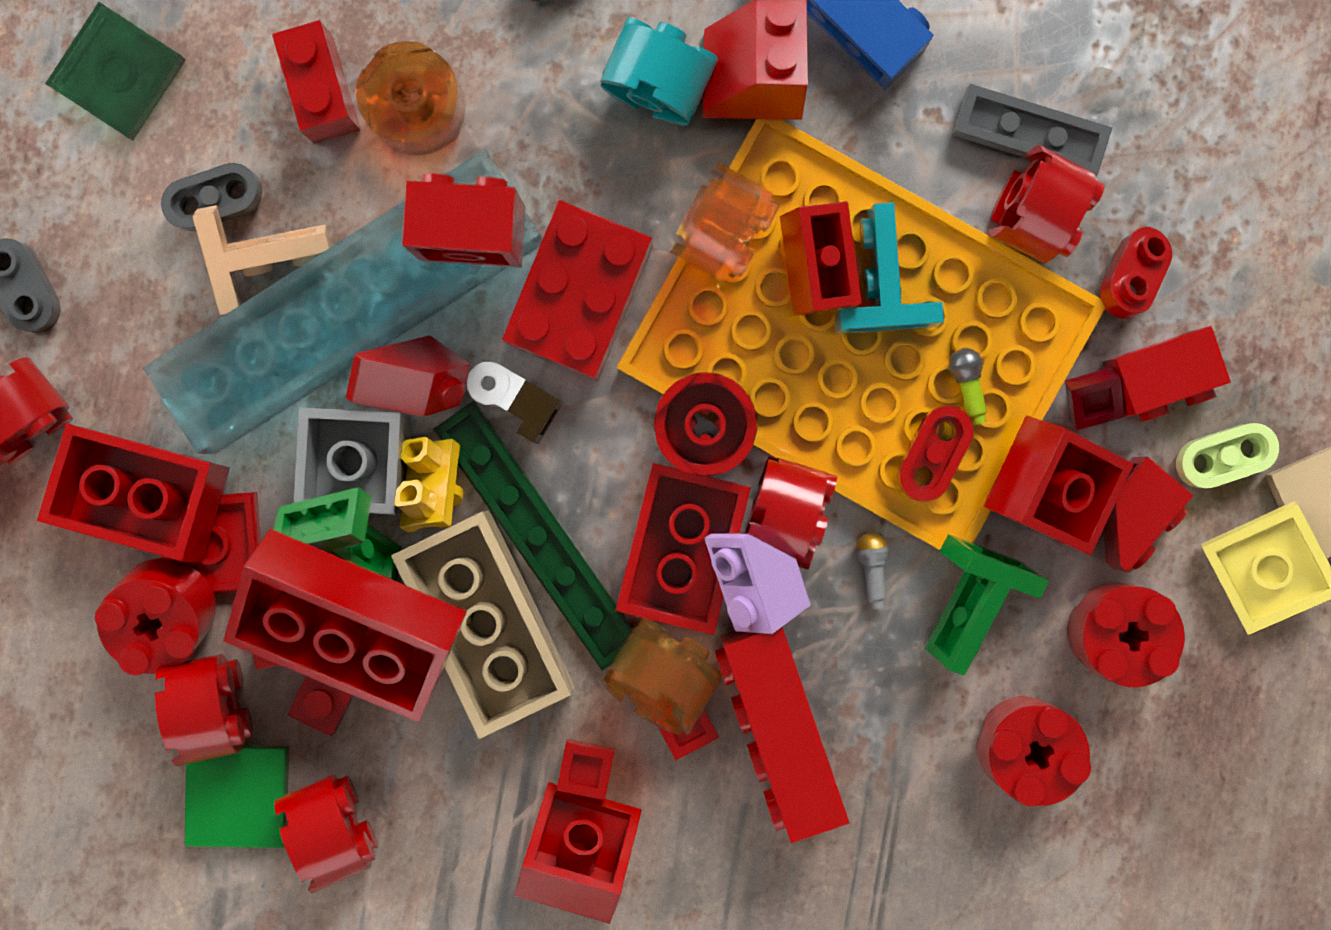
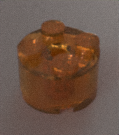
(388, 84)
(724, 223)
(663, 677)

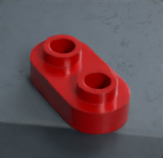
(1137, 267)
(937, 456)

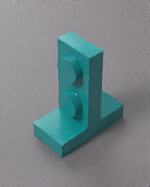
(883, 283)

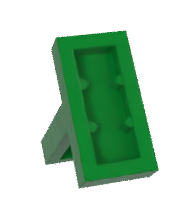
(340, 527)
(976, 600)

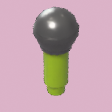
(966, 368)

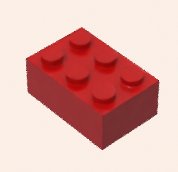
(578, 290)
(133, 494)
(669, 562)

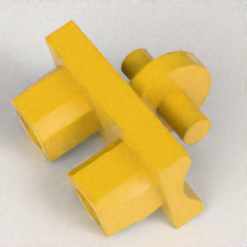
(429, 484)

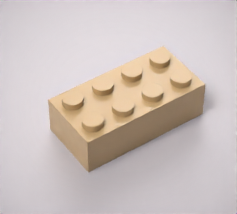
(503, 652)

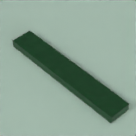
(537, 534)

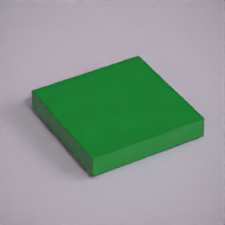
(234, 798)

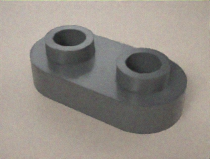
(211, 189)
(24, 281)

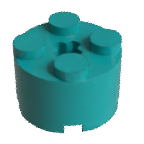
(658, 71)

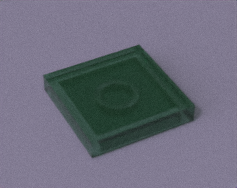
(115, 71)

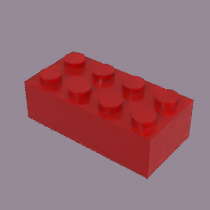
(342, 624)
(785, 733)

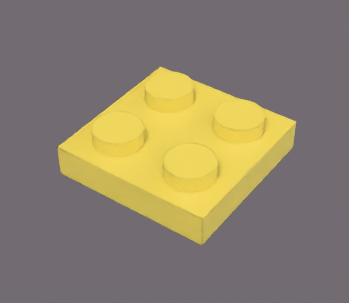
(1271, 567)

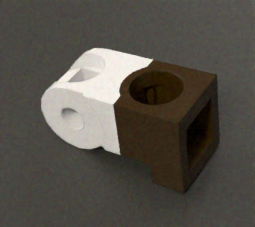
(500, 387)

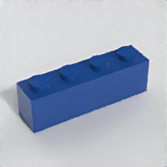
(874, 33)

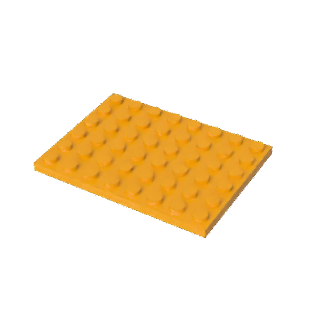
(860, 396)

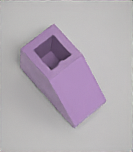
(757, 582)

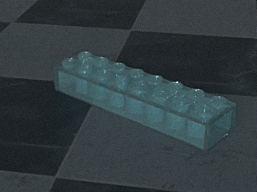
(312, 326)

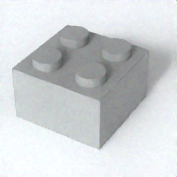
(351, 451)

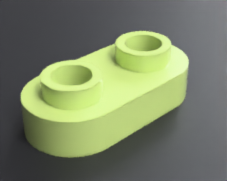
(1225, 457)

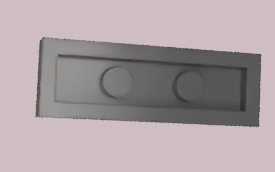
(1021, 125)

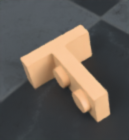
(251, 255)

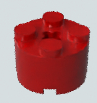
(1045, 205)
(27, 410)
(705, 453)
(791, 508)
(155, 616)
(1146, 654)
(202, 709)
(1060, 759)
(325, 833)

